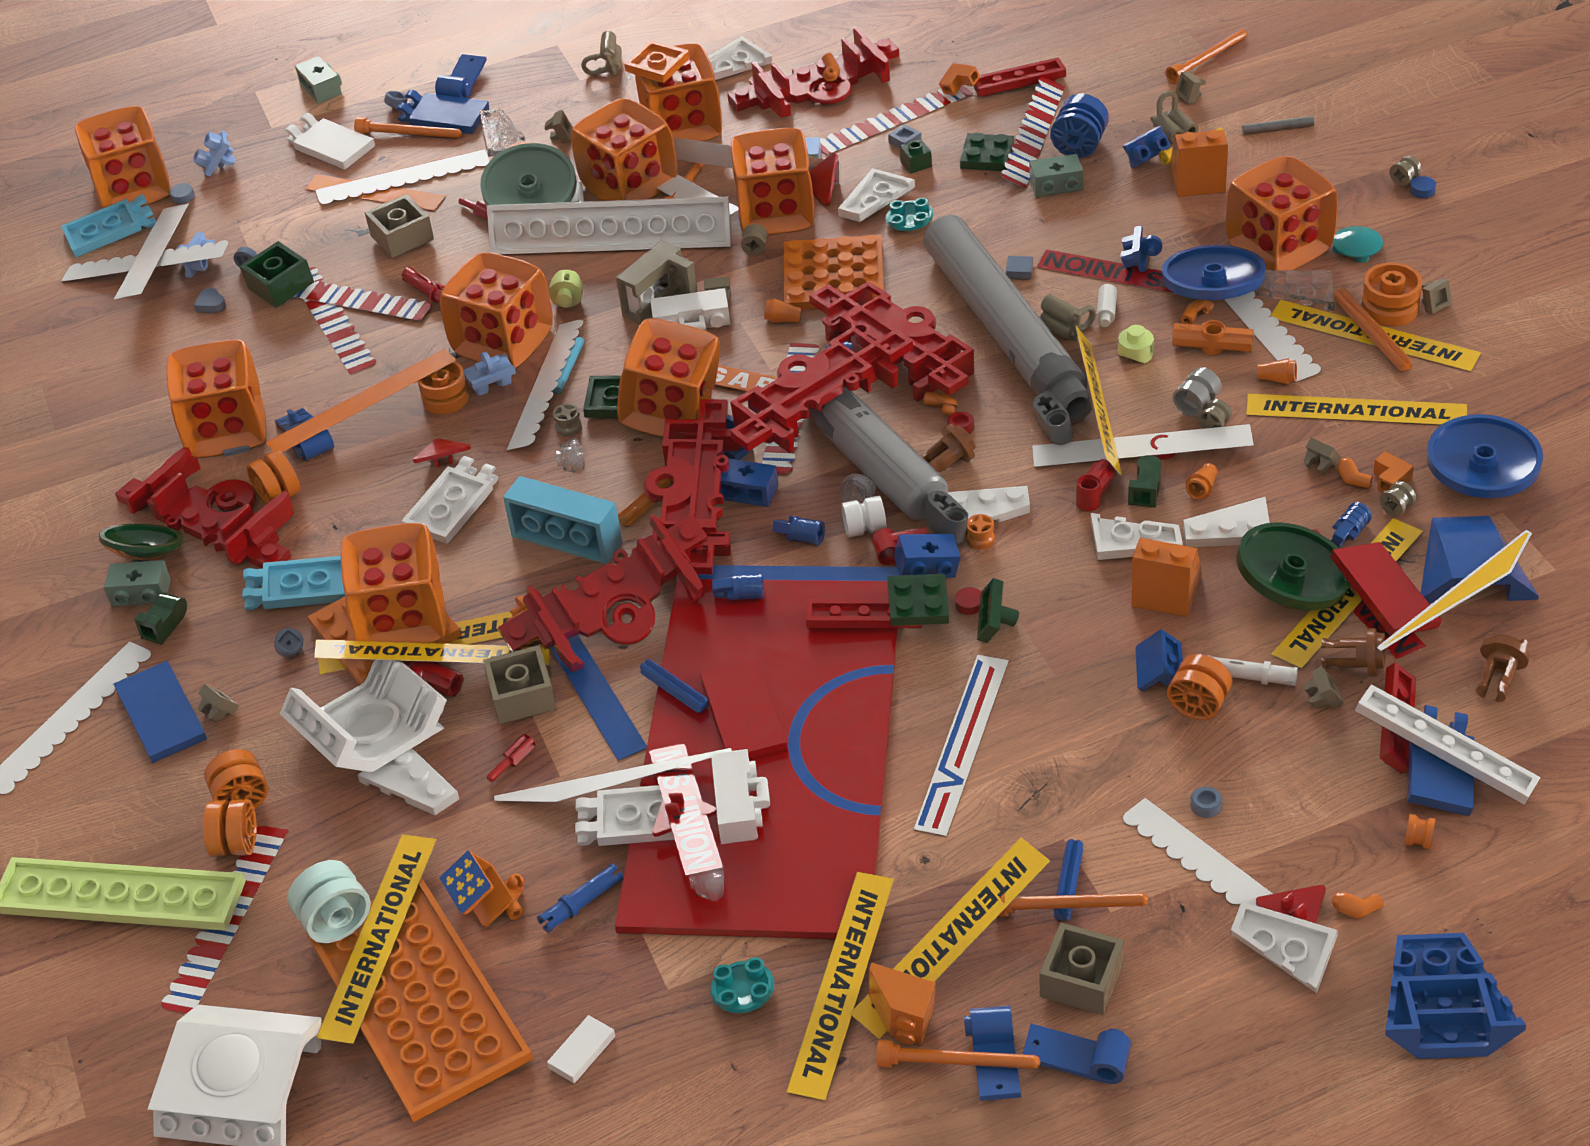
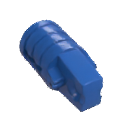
(1351, 523)
(801, 529)
(739, 587)

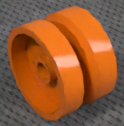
(1392, 293)

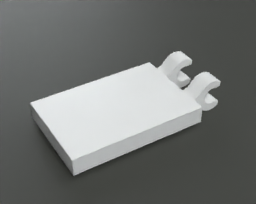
(329, 141)
(453, 499)
(622, 816)

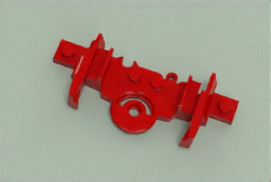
(776, 89)
(236, 532)
(633, 579)

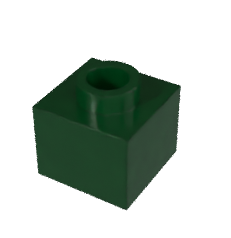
(915, 156)

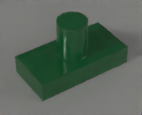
(993, 612)

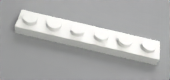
(1447, 744)

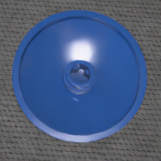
(1213, 272)
(1484, 456)

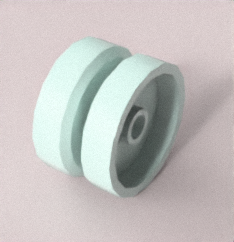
(328, 901)

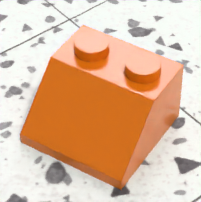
(902, 1002)

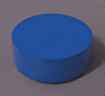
(1423, 187)

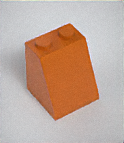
(1199, 163)
(1165, 577)

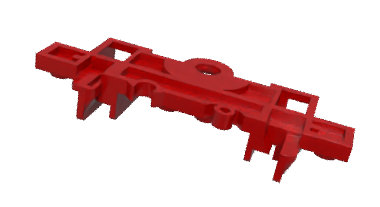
(933, 362)
(824, 378)
(694, 463)

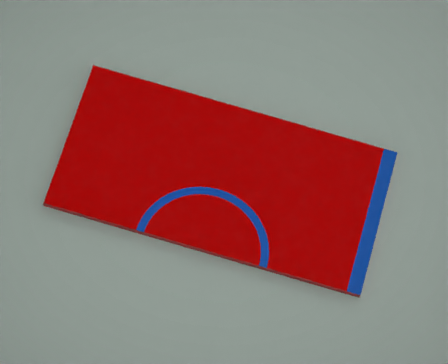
(823, 790)

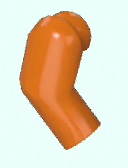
(1193, 308)
(941, 400)
(1351, 475)
(1355, 906)

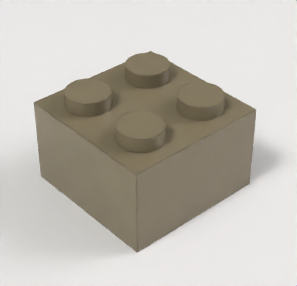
(399, 226)
(519, 684)
(1081, 968)

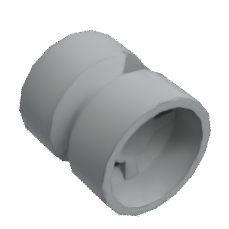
(1197, 391)

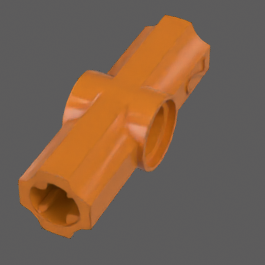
(1213, 337)

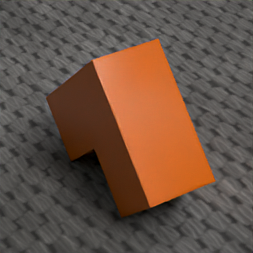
(957, 76)
(1391, 470)

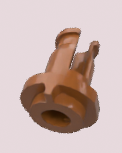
(953, 446)
(1366, 652)
(1503, 655)

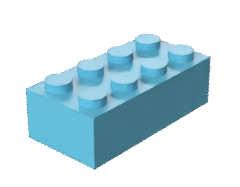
(563, 519)

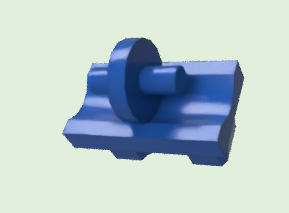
(1146, 146)
(1139, 249)

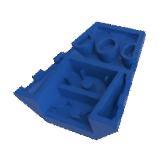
(1459, 548)
(1446, 1000)

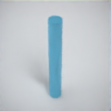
(575, 350)

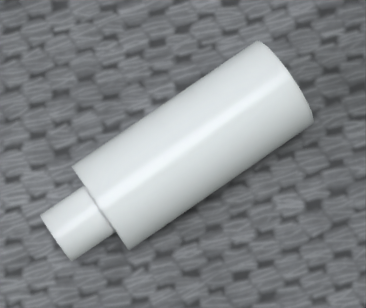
(1106, 304)

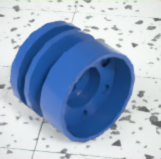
(1079, 125)

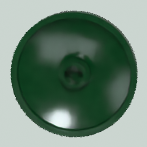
(1291, 566)

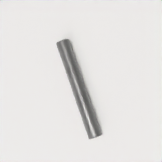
(1278, 125)

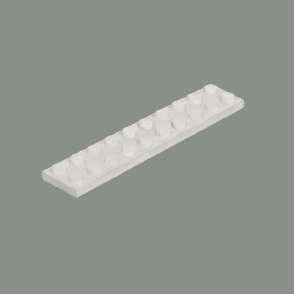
(609, 225)

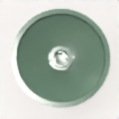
(528, 176)

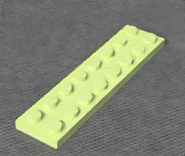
(120, 893)

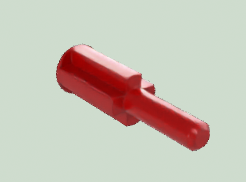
(479, 208)
(513, 755)

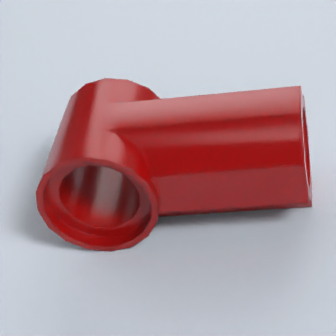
(1093, 485)
(885, 542)
(438, 676)

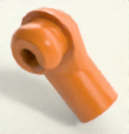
(832, 69)
(515, 886)

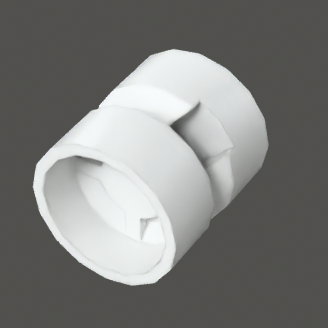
(864, 516)

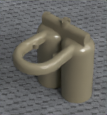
(608, 51)
(1174, 120)
(1063, 317)

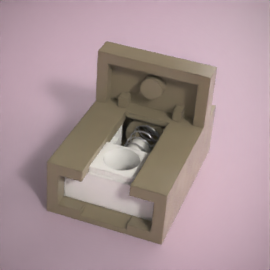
(654, 275)

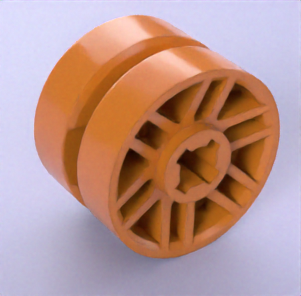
(444, 390)
(272, 476)
(1199, 687)
(236, 777)
(229, 828)

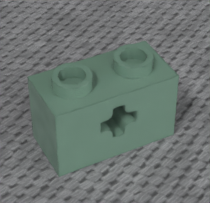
(318, 79)
(1056, 175)
(136, 582)

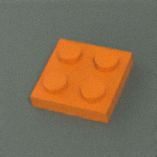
(657, 61)

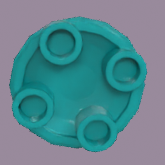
(909, 214)
(1357, 242)
(742, 985)

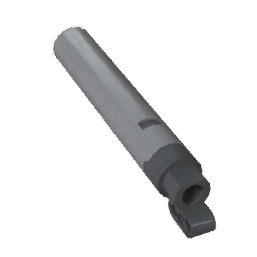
(1013, 326)

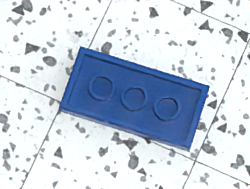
(160, 711)

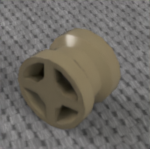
(1405, 170)
(754, 239)
(1214, 414)
(567, 419)
(1398, 498)

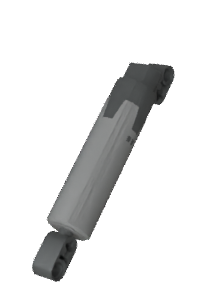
(890, 463)

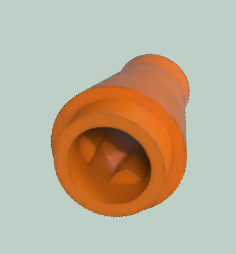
(781, 312)
(1278, 371)
(1200, 483)

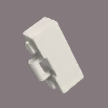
(695, 309)
(736, 810)

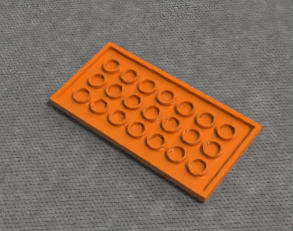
(432, 1012)

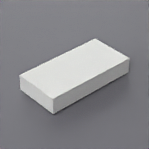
(581, 1049)

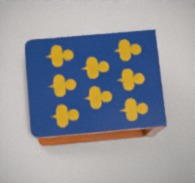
(477, 887)

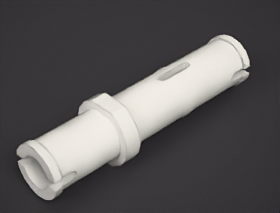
(1260, 671)

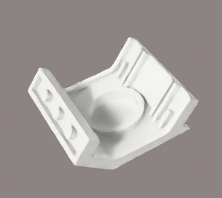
(372, 721)
(231, 1075)

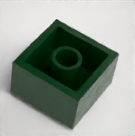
(277, 274)

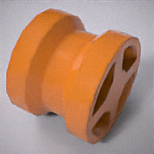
(980, 531)
(1420, 831)

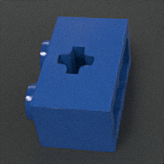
(749, 482)
(927, 554)

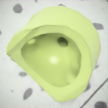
(565, 292)
(1136, 343)

